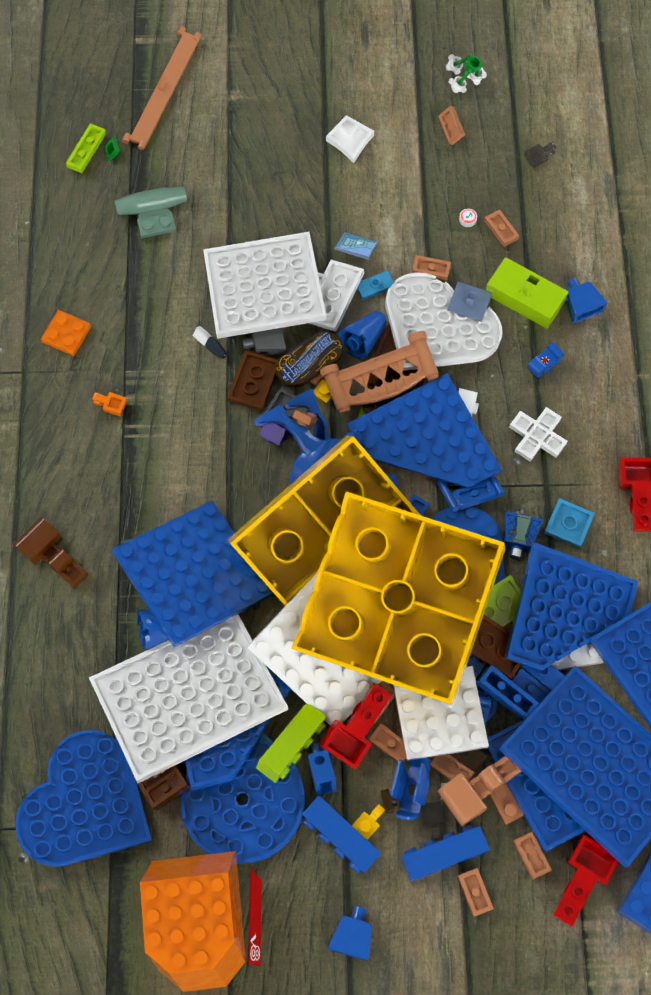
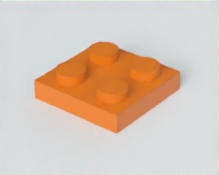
(66, 332)

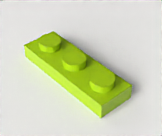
(86, 148)

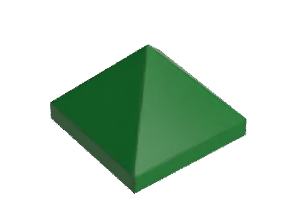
(112, 149)

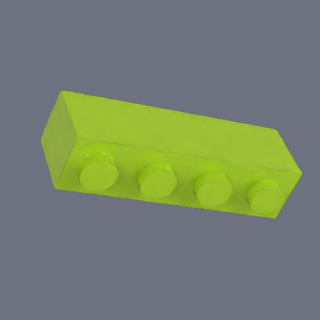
(291, 742)

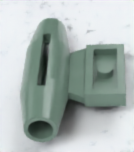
(153, 209)

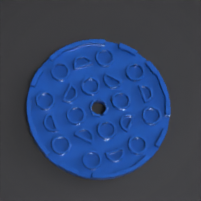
(249, 829)

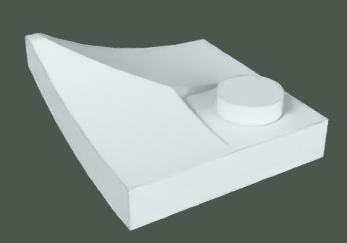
(350, 137)

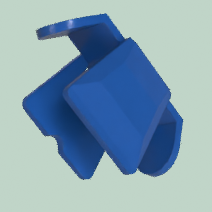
(418, 775)

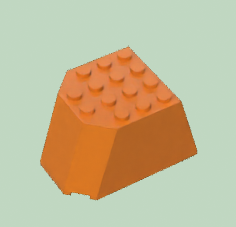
(194, 919)

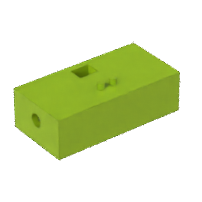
(526, 292)

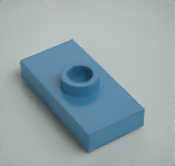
(375, 285)

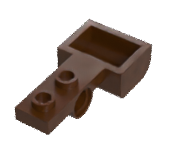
(41, 543)

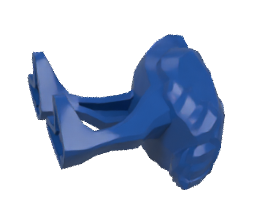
(311, 446)

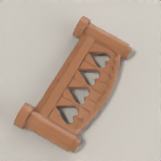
(416, 353)

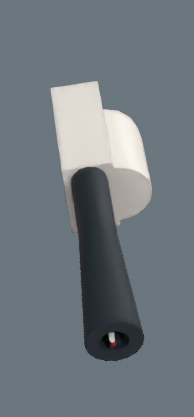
(210, 342)

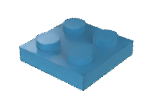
(569, 523)

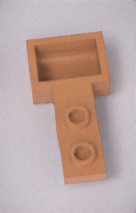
(466, 797)

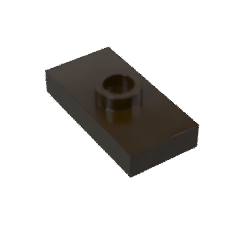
(471, 759)

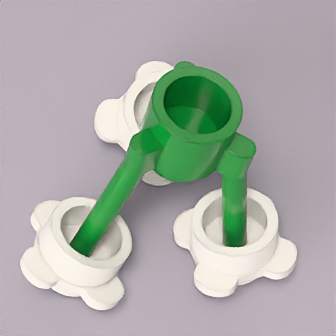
(473, 71)

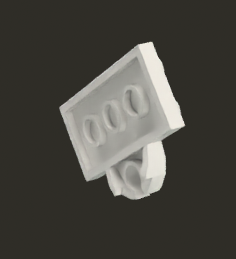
(337, 288)

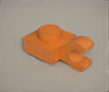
(112, 403)

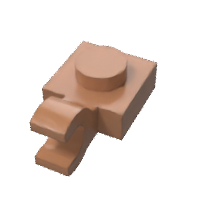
(305, 419)

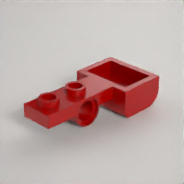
(635, 474)
(349, 740)
(592, 866)

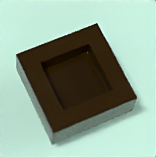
(388, 801)

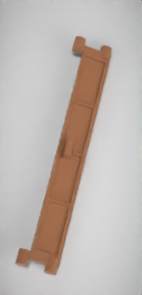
(164, 89)

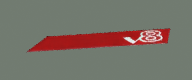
(255, 919)

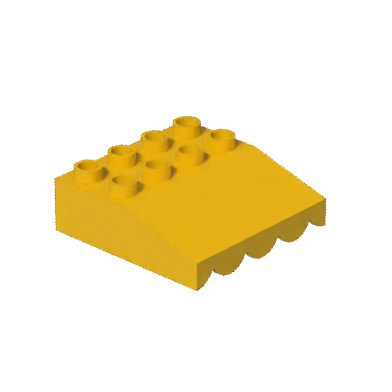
(294, 529)
(399, 597)

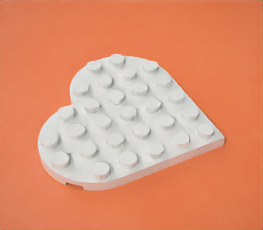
(421, 304)

